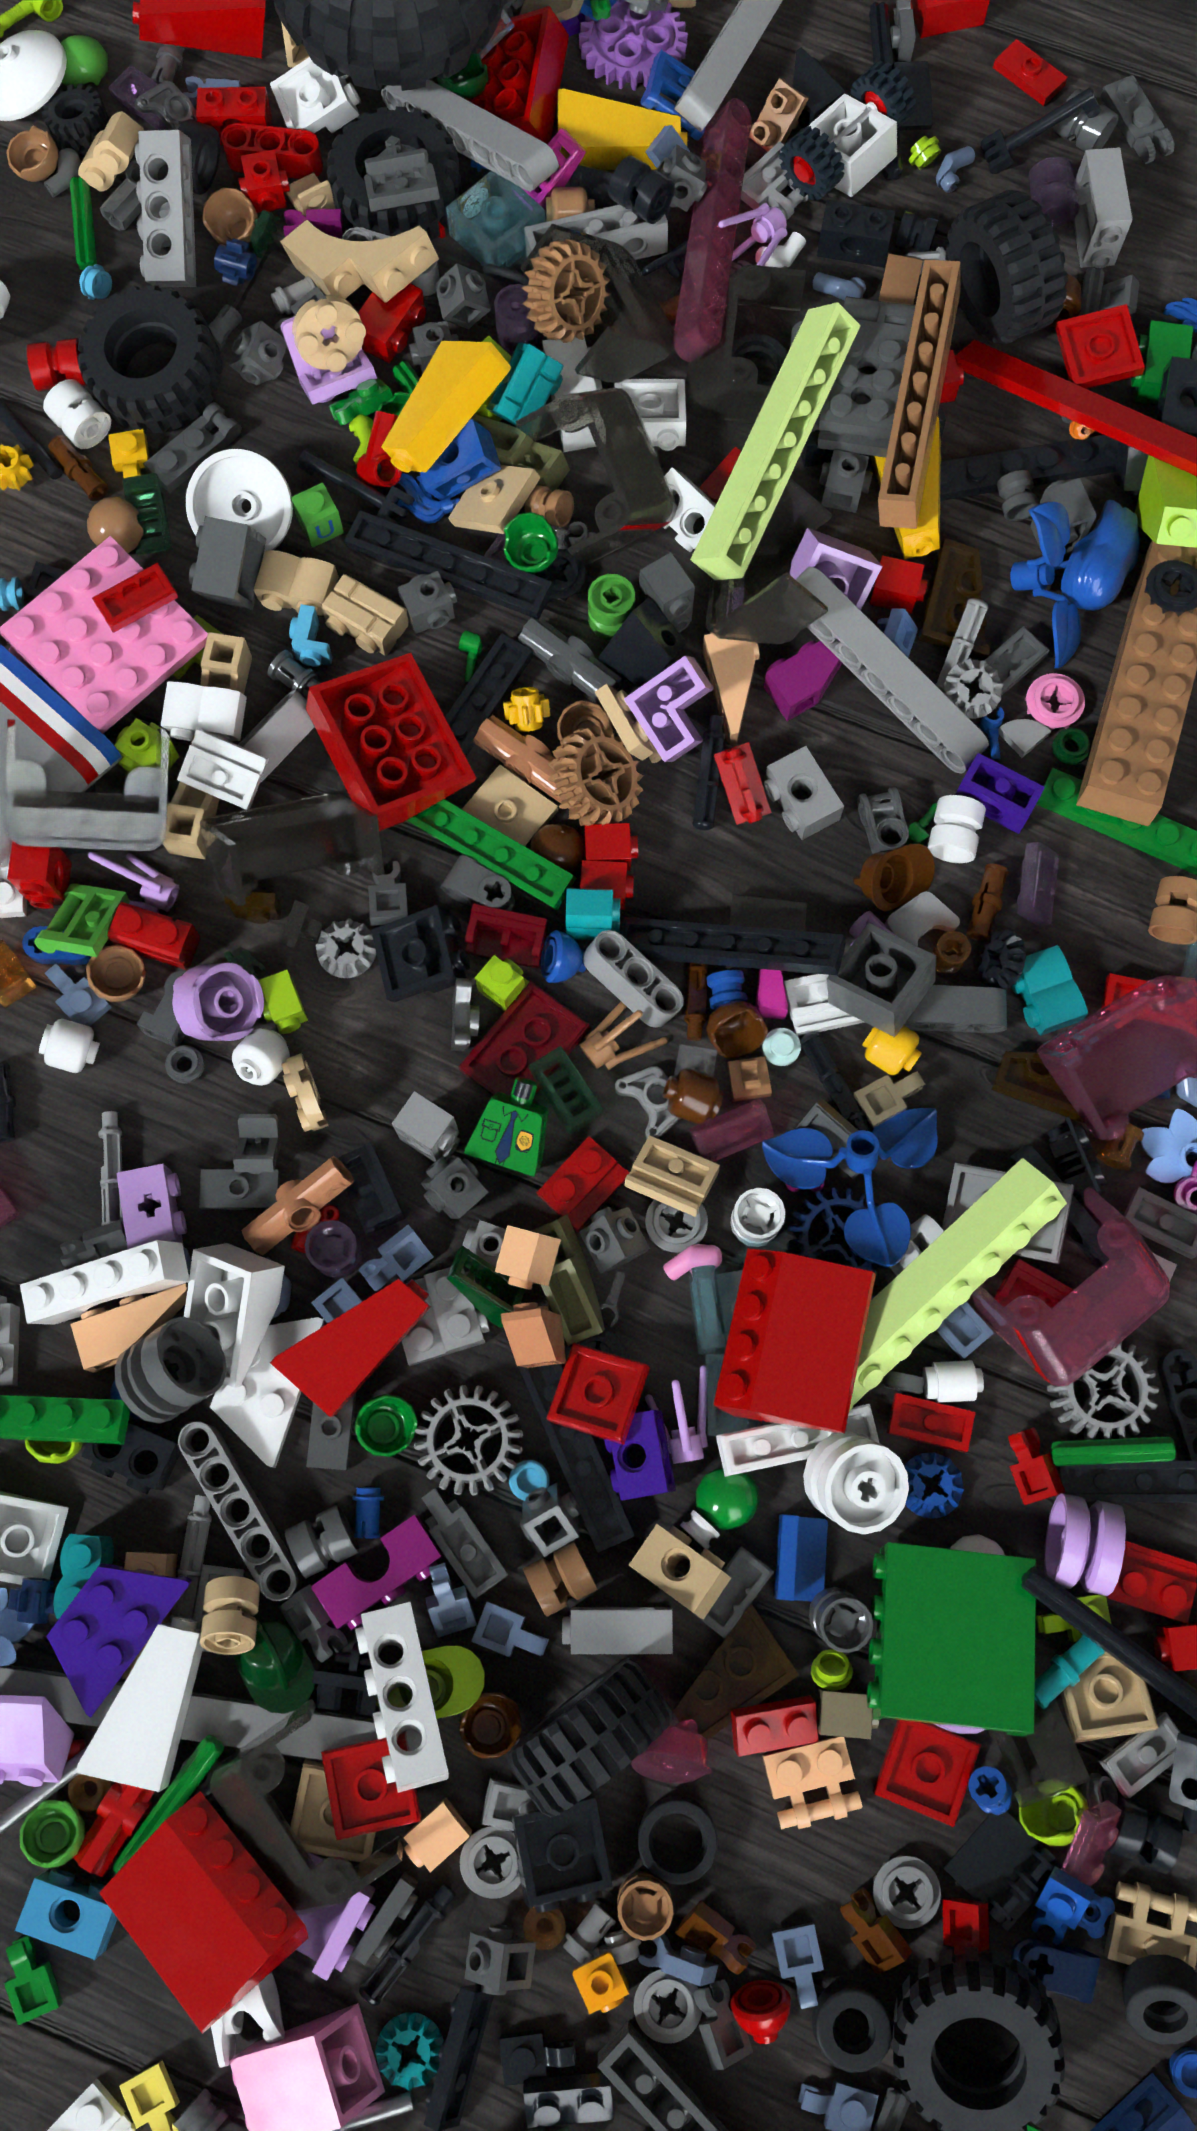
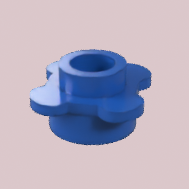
(1095, 1923)

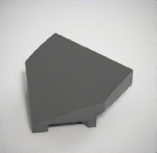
(399, 177)

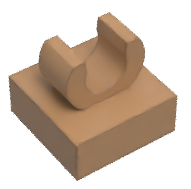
(749, 1078)

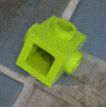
(138, 746)

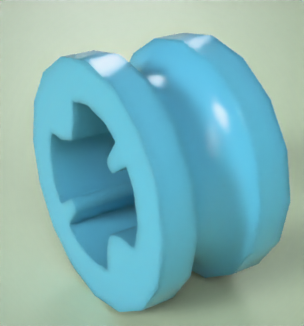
(11, 594)

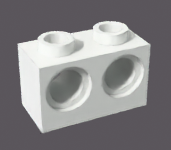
(692, 505)

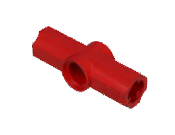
(118, 1818)

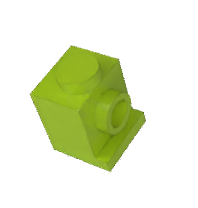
(501, 981)
(282, 1002)

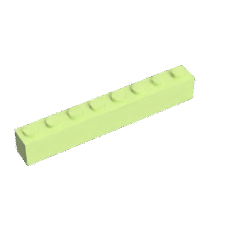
(775, 442)
(953, 1269)

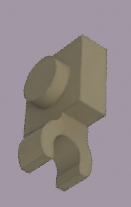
(884, 1099)

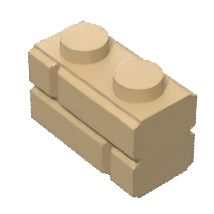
(364, 615)

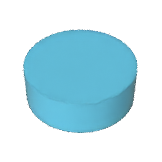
(528, 1477)

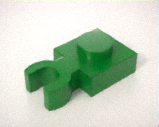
(361, 401)

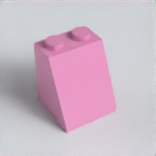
(309, 2078)

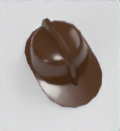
(896, 875)

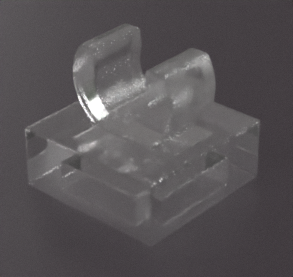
(696, 1058)

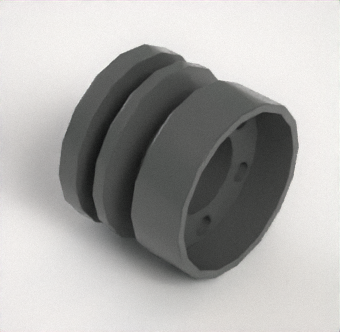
(170, 1370)

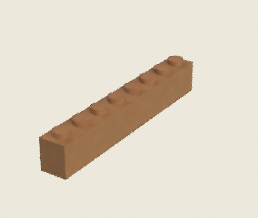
(919, 395)

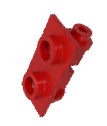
(742, 783)

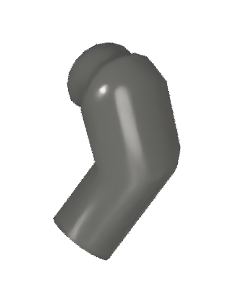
(67, 168)

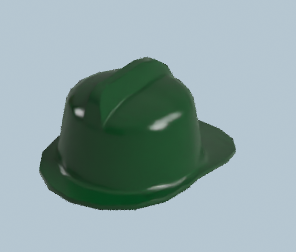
(277, 1669)

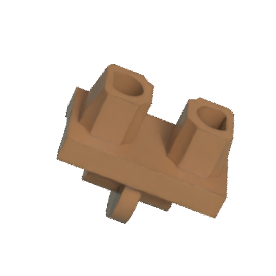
(778, 115)

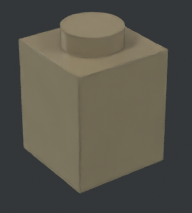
(844, 1714)

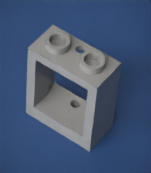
(1103, 209)
(619, 1630)

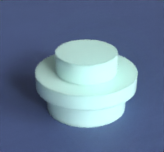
(781, 1047)

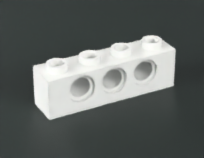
(426, 1763)

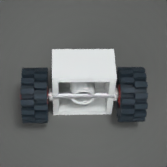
(851, 136)

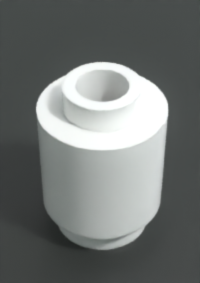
(952, 1381)

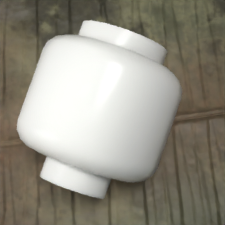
(68, 1045)
(260, 1056)

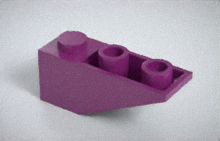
(802, 679)

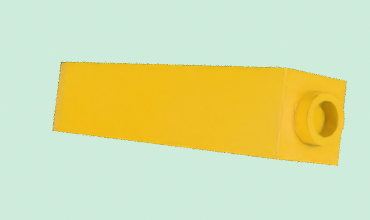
(611, 128)
(443, 402)
(927, 535)

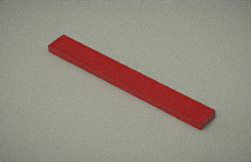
(1080, 405)

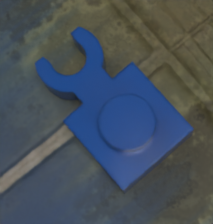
(1061, 1904)

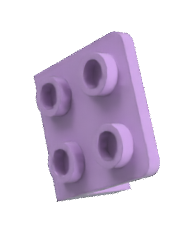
(324, 384)
(332, 1929)

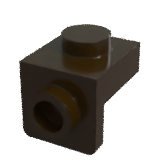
(258, 909)

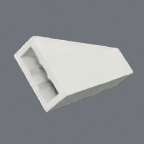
(148, 1715)

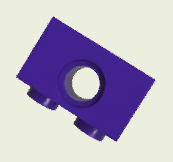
(1003, 792)
(656, 1473)

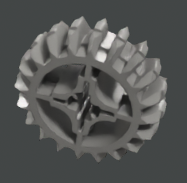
(1117, 1399)
(436, 1455)

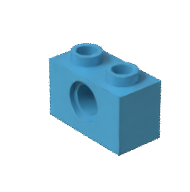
(45, 1916)

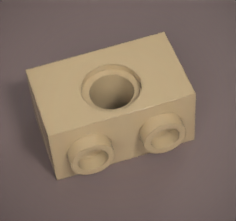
(658, 1560)

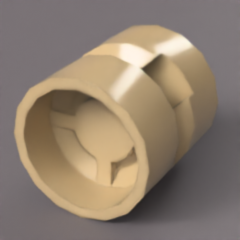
(229, 1618)

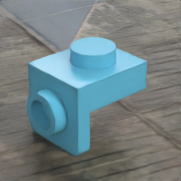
(303, 635)

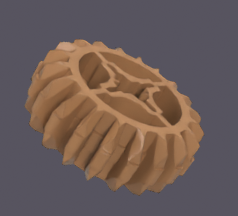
(566, 290)
(591, 754)

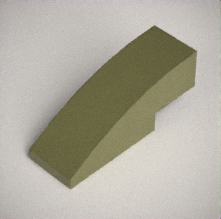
(519, 450)
(571, 1285)

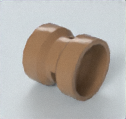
(554, 505)

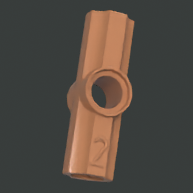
(520, 755)
(297, 1205)

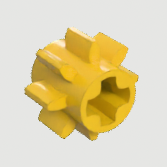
(14, 467)
(526, 709)

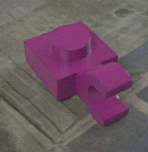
(326, 220)

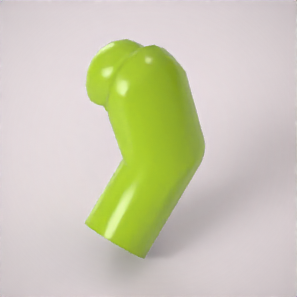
(362, 429)

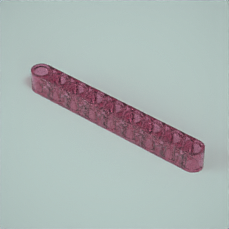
(709, 246)

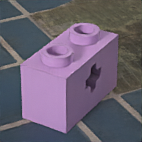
(137, 1192)

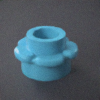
(95, 282)

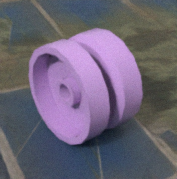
(1085, 1544)

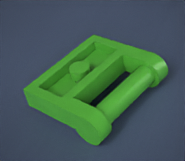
(88, 927)

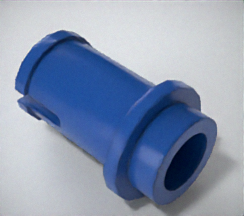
(367, 1512)

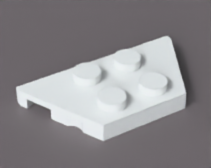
(266, 1400)

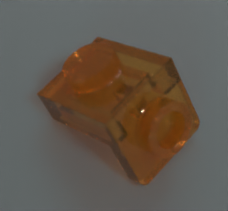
(14, 977)

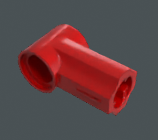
(374, 455)

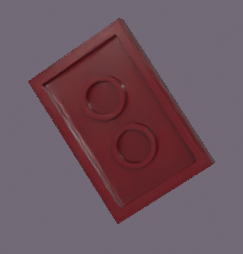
(521, 1036)

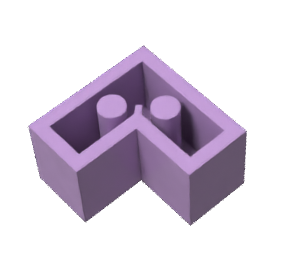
(661, 707)

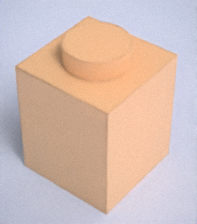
(527, 1257)
(436, 1836)

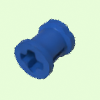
(1002, 1787)

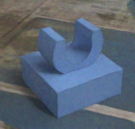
(899, 629)

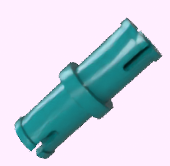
(1065, 1670)

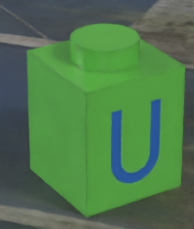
(317, 515)

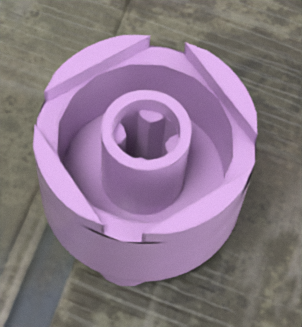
(217, 1002)

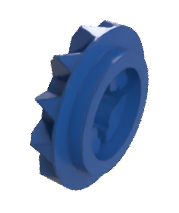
(950, 1482)

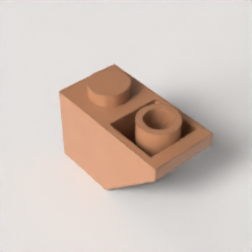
(534, 1335)

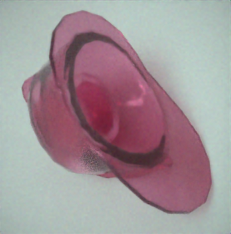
(676, 1755)

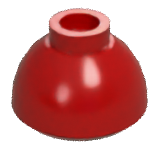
(761, 2009)

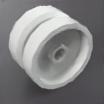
(856, 1482)

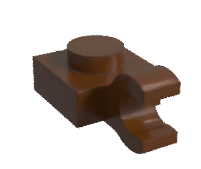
(713, 1934)
(874, 1936)

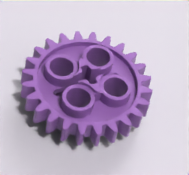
(629, 41)

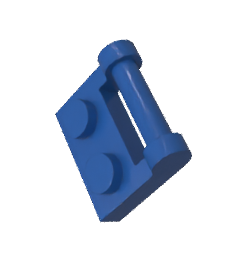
(671, 79)

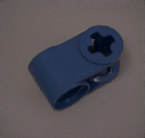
(1063, 1968)

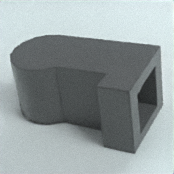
(163, 1023)

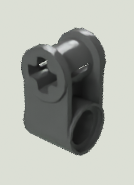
(882, 817)
(473, 883)

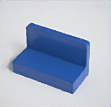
(800, 1558)

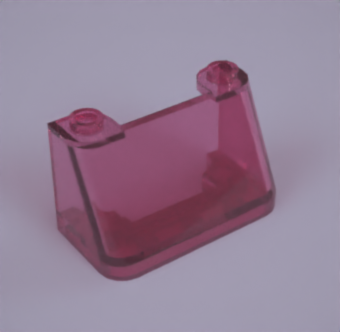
(1126, 1053)

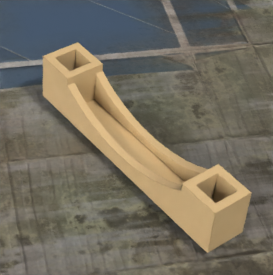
(226, 666)

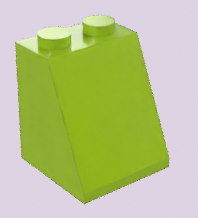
(1168, 504)

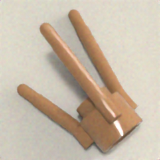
(600, 1044)

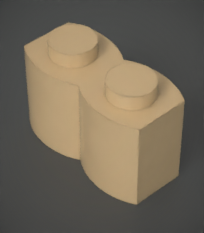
(110, 151)
(294, 581)

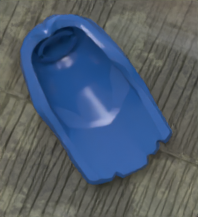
(1102, 559)

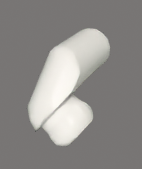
(784, 254)

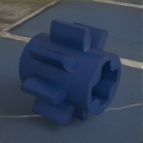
(235, 262)
(33, 1600)

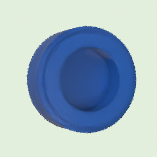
(1183, 2071)

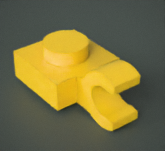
(129, 452)

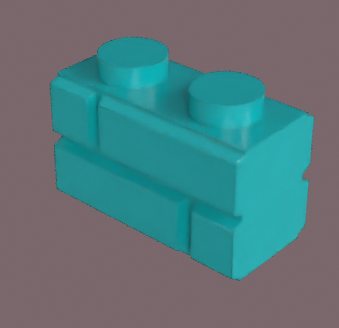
(526, 385)

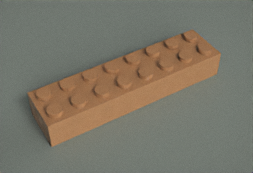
(1143, 703)

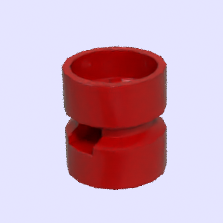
(54, 364)

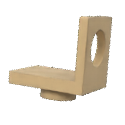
(310, 194)

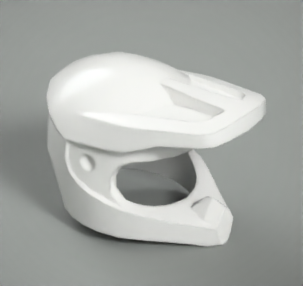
(263, 2006)

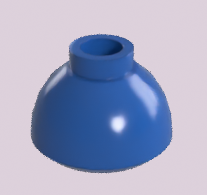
(561, 957)

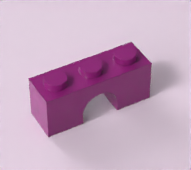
(348, 1595)

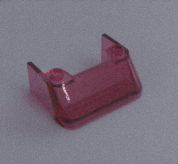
(1095, 1315)

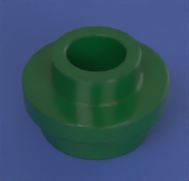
(1077, 739)

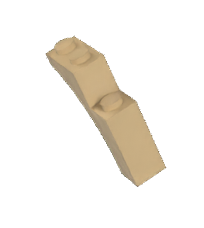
(344, 265)

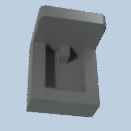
(257, 1143)

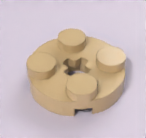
(322, 314)
(301, 1083)

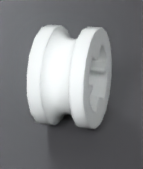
(700, 1529)

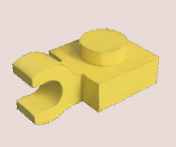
(151, 2097)

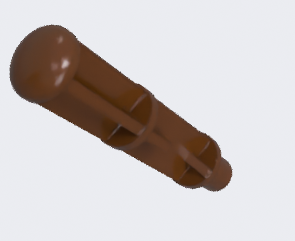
(696, 1000)

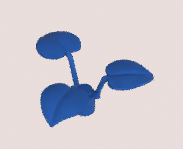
(1036, 574)
(908, 1138)

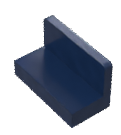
(1147, 2109)

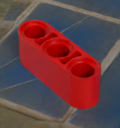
(294, 148)

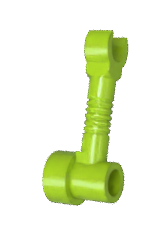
(47, 9)

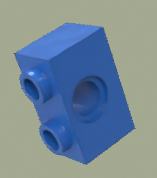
(463, 463)

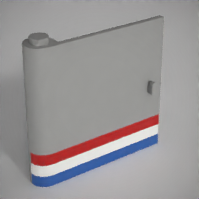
(49, 734)

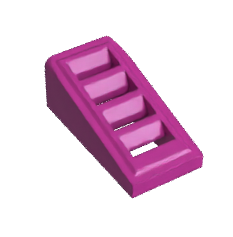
(568, 166)
(771, 994)

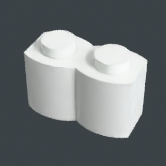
(203, 708)

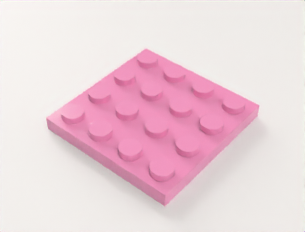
(80, 655)

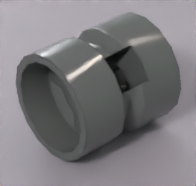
(1089, 132)
(321, 1541)
(840, 1620)

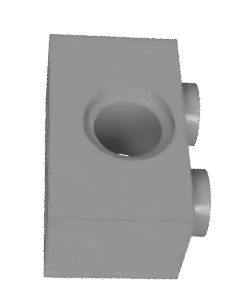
(802, 773)
(427, 1128)

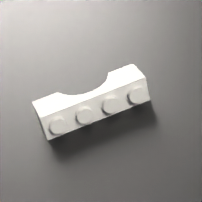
(119, 1275)

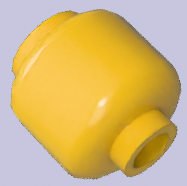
(892, 1052)

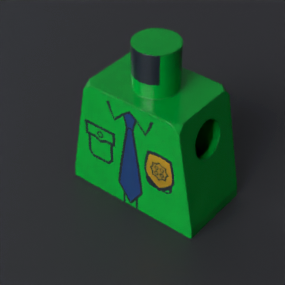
(512, 1130)

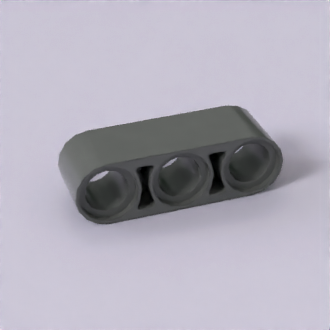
(961, 1010)

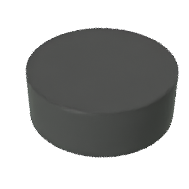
(903, 1382)

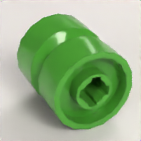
(609, 604)

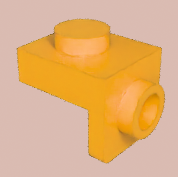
(601, 1983)

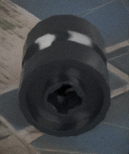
(641, 189)
(1150, 1837)

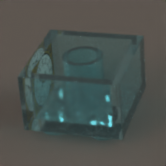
(492, 219)

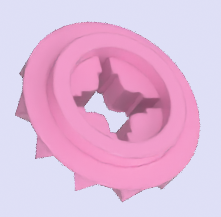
(1067, 693)

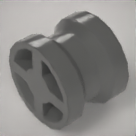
(201, 2115)

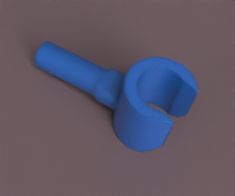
(991, 728)

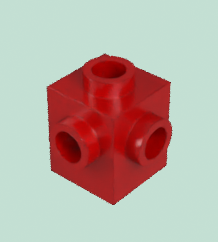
(264, 181)

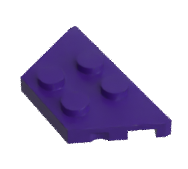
(110, 1627)

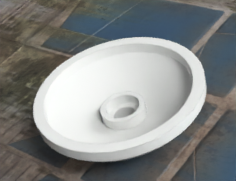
(29, 72)
(229, 479)

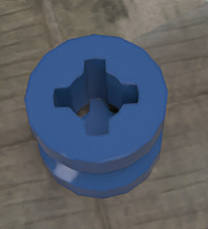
(726, 987)

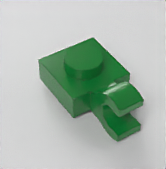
(33, 1987)

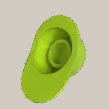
(453, 1679)

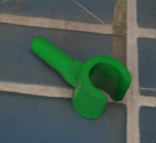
(473, 646)
(916, 829)

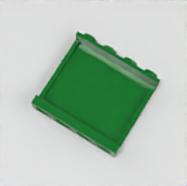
(953, 1639)

